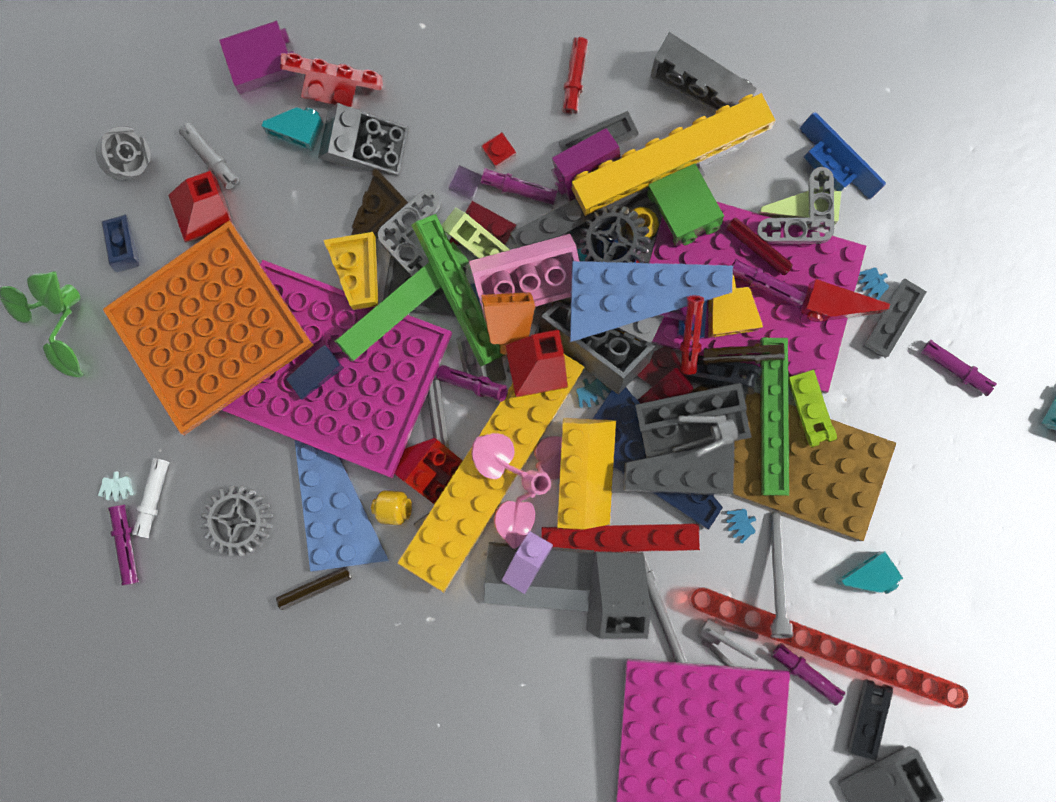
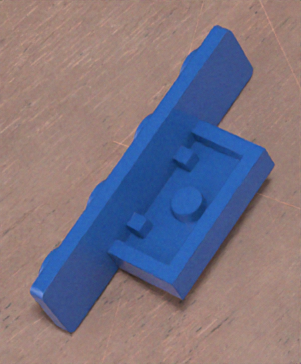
(839, 158)

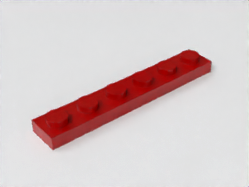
(626, 537)

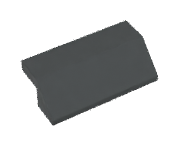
(664, 432)
(559, 584)

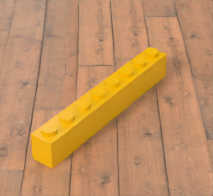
(677, 151)

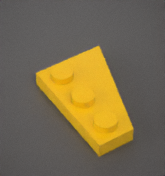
(356, 267)

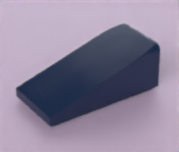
(120, 244)
(314, 372)

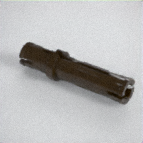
(711, 355)

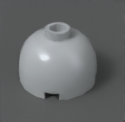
(122, 153)

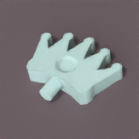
(116, 486)

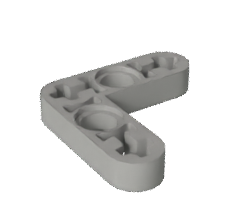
(815, 217)
(403, 231)

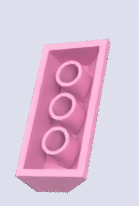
(534, 268)

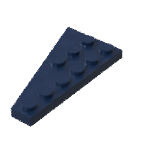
(630, 447)

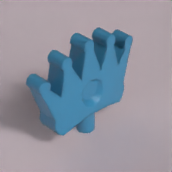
(874, 282)
(591, 391)
(742, 523)

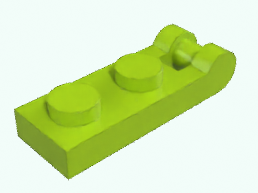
(811, 408)

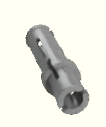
(214, 163)

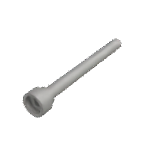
(781, 626)

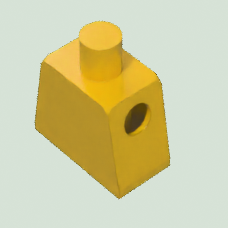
(733, 313)

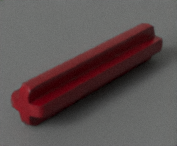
(759, 246)

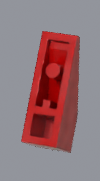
(833, 302)

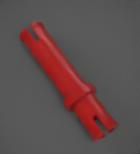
(573, 86)
(689, 362)

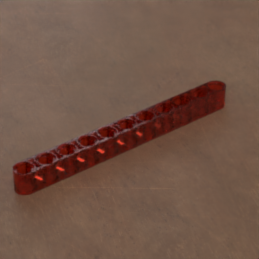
(837, 655)

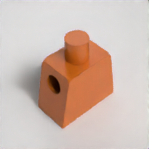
(508, 317)

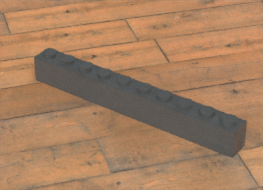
(571, 219)

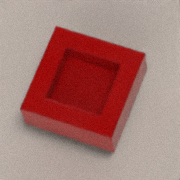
(498, 150)

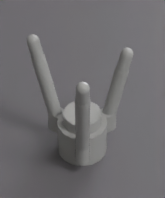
(722, 433)
(713, 633)

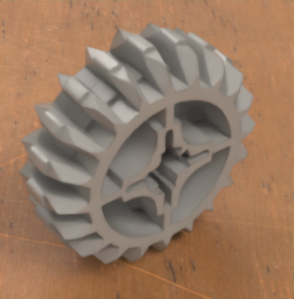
(235, 532)

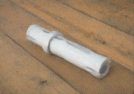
(150, 498)

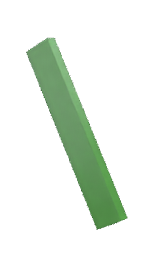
(456, 288)
(392, 310)
(774, 422)

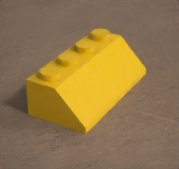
(586, 473)

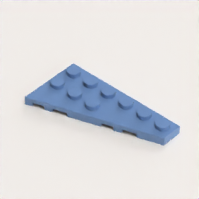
(623, 293)
(333, 513)

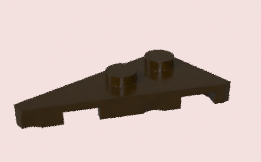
(378, 205)

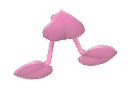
(491, 456)

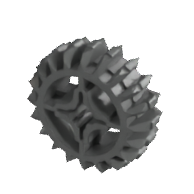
(617, 230)

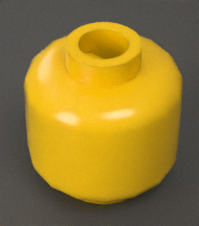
(651, 222)
(391, 507)

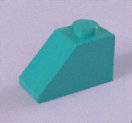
(296, 127)
(874, 575)

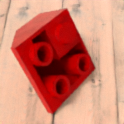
(199, 206)
(537, 364)
(428, 468)

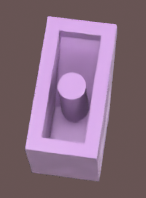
(527, 562)

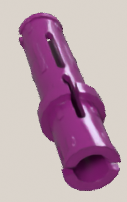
(517, 186)
(758, 278)
(968, 374)
(479, 385)
(123, 544)
(799, 667)

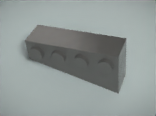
(607, 355)

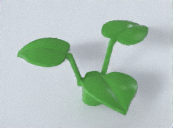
(47, 291)

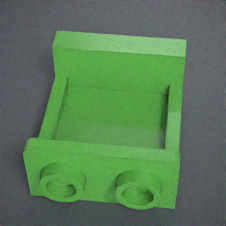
(686, 204)

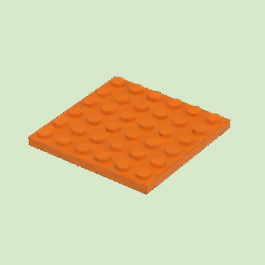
(207, 327)

